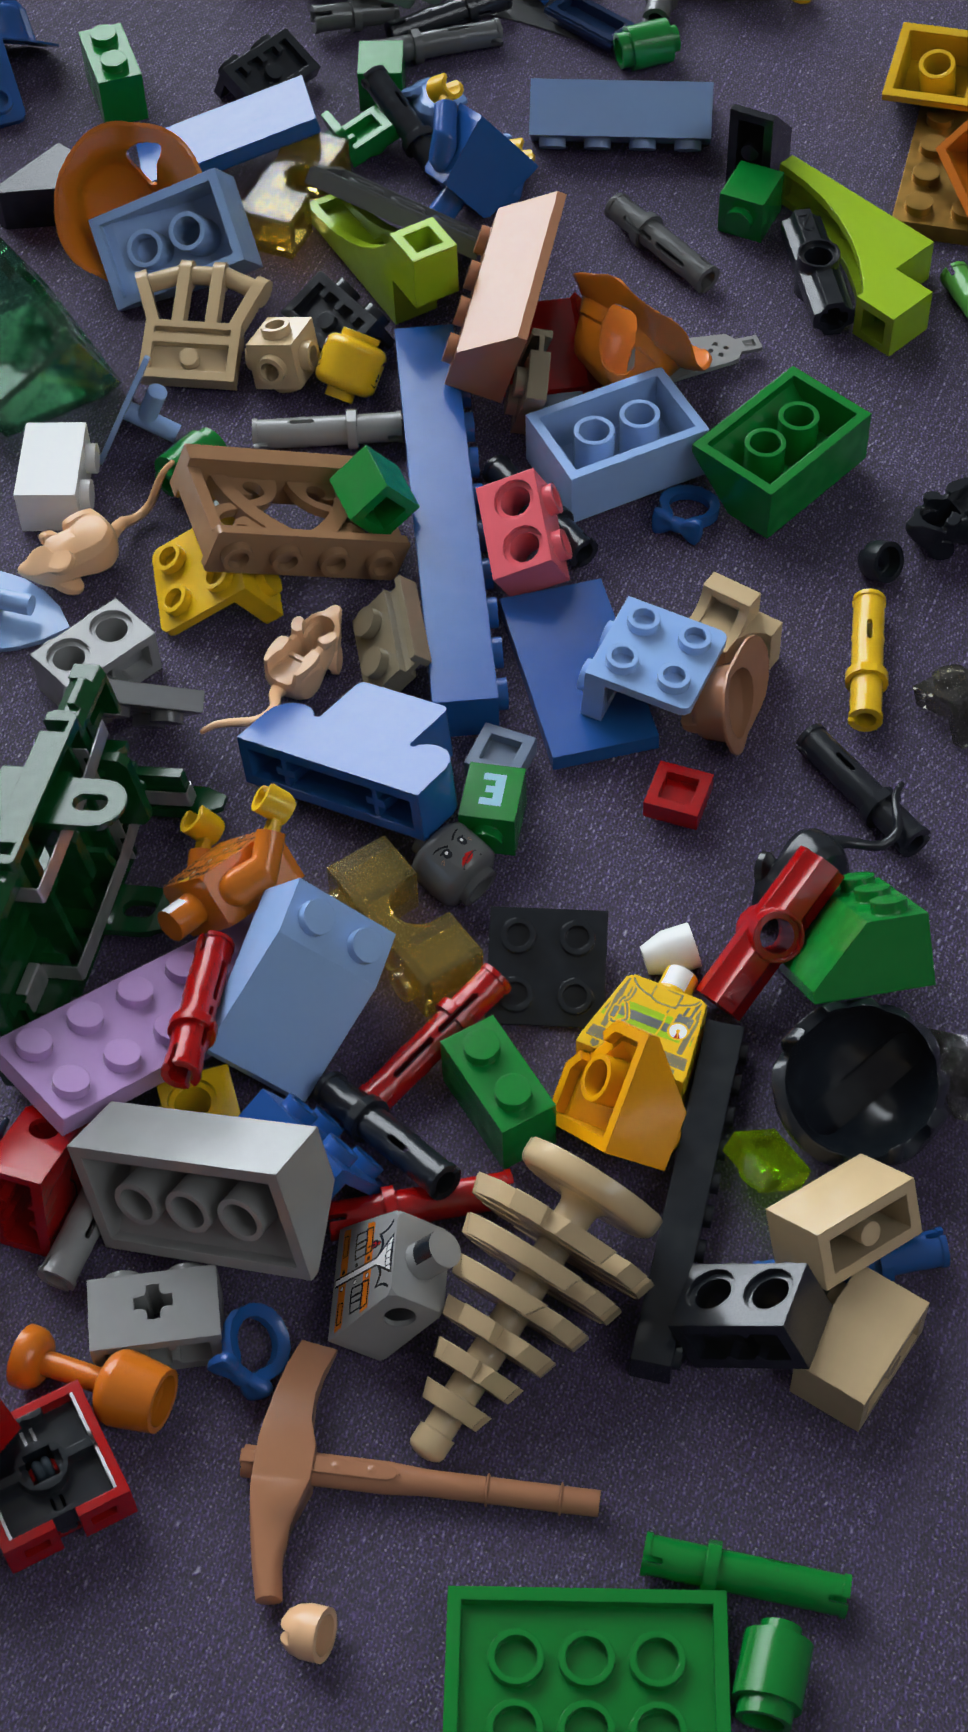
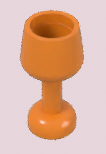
(127, 1390)

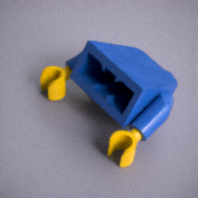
(472, 156)

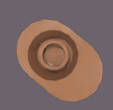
(732, 697)

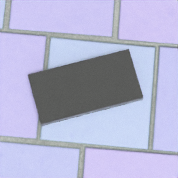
(389, 204)

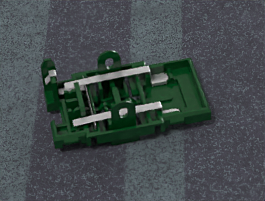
(70, 847)

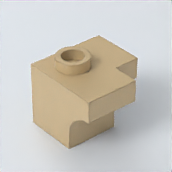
(736, 612)

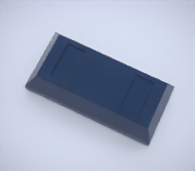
(587, 21)

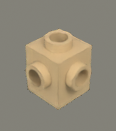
(283, 353)

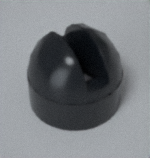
(886, 555)

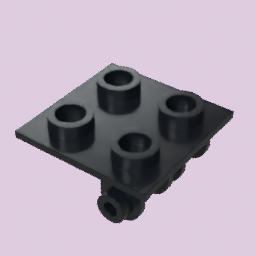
(551, 963)

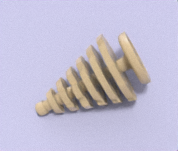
(539, 1270)

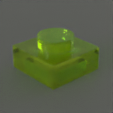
(766, 1161)

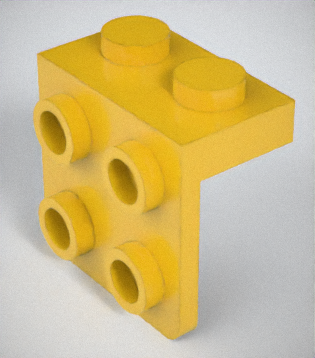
(192, 594)

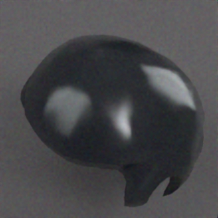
(860, 1083)

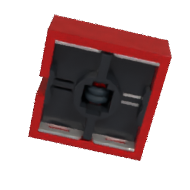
(57, 1478)

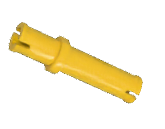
(867, 676)

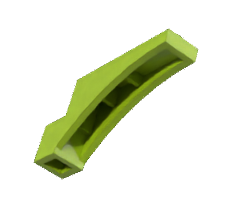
(877, 251)
(398, 267)

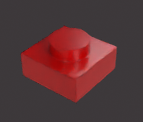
(678, 795)

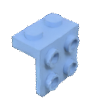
(650, 658)

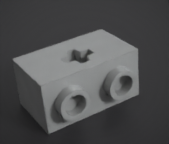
(189, 1309)

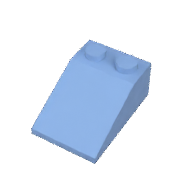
(185, 221)
(298, 986)

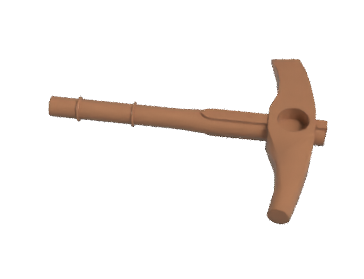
(288, 1467)

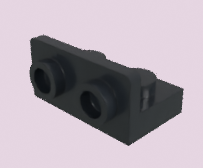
(265, 65)
(336, 307)

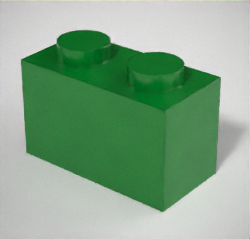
(113, 73)
(497, 1090)

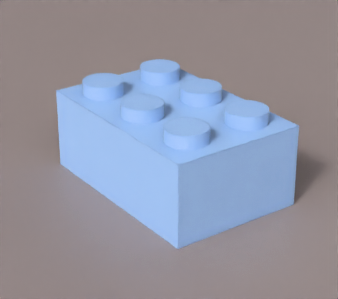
(615, 443)

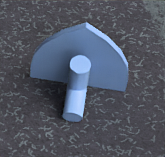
(144, 415)
(27, 614)

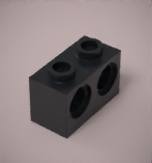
(750, 1315)

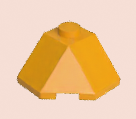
(622, 1097)

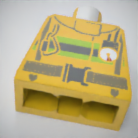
(662, 1010)

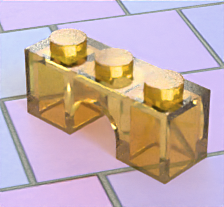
(281, 199)
(424, 958)

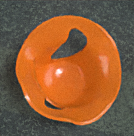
(103, 177)
(610, 333)

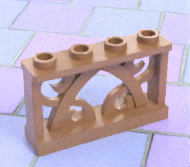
(246, 485)

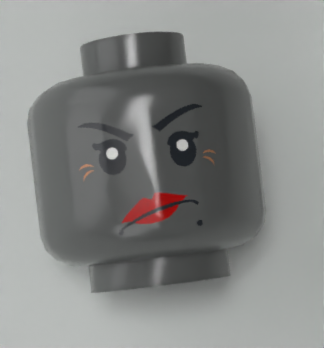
(454, 865)

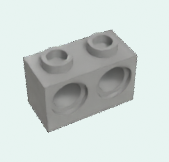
(105, 638)

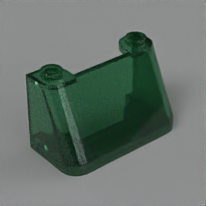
(44, 352)

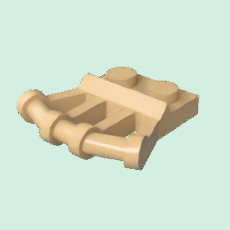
(196, 351)

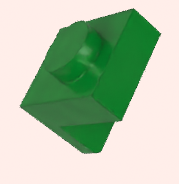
(366, 133)

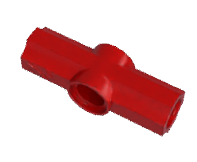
(794, 902)

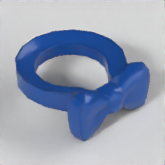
(691, 528)
(228, 1364)

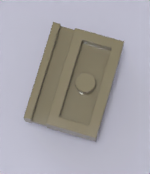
(530, 380)
(392, 637)

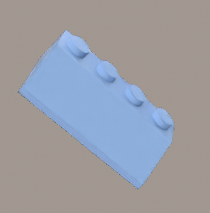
(621, 113)

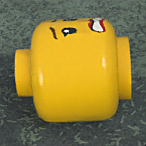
(350, 365)

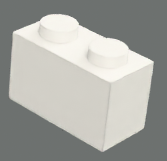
(55, 474)

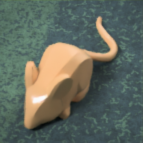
(83, 547)
(298, 662)

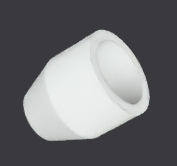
(671, 947)

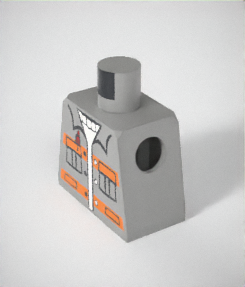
(389, 1282)

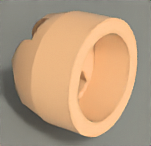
(309, 1631)

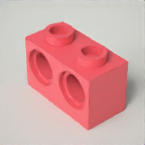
(514, 536)

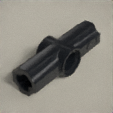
(817, 272)

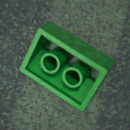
(782, 450)
(863, 944)

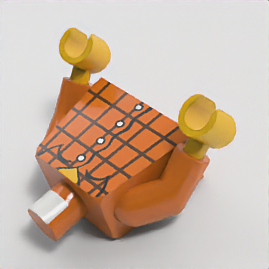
(230, 878)

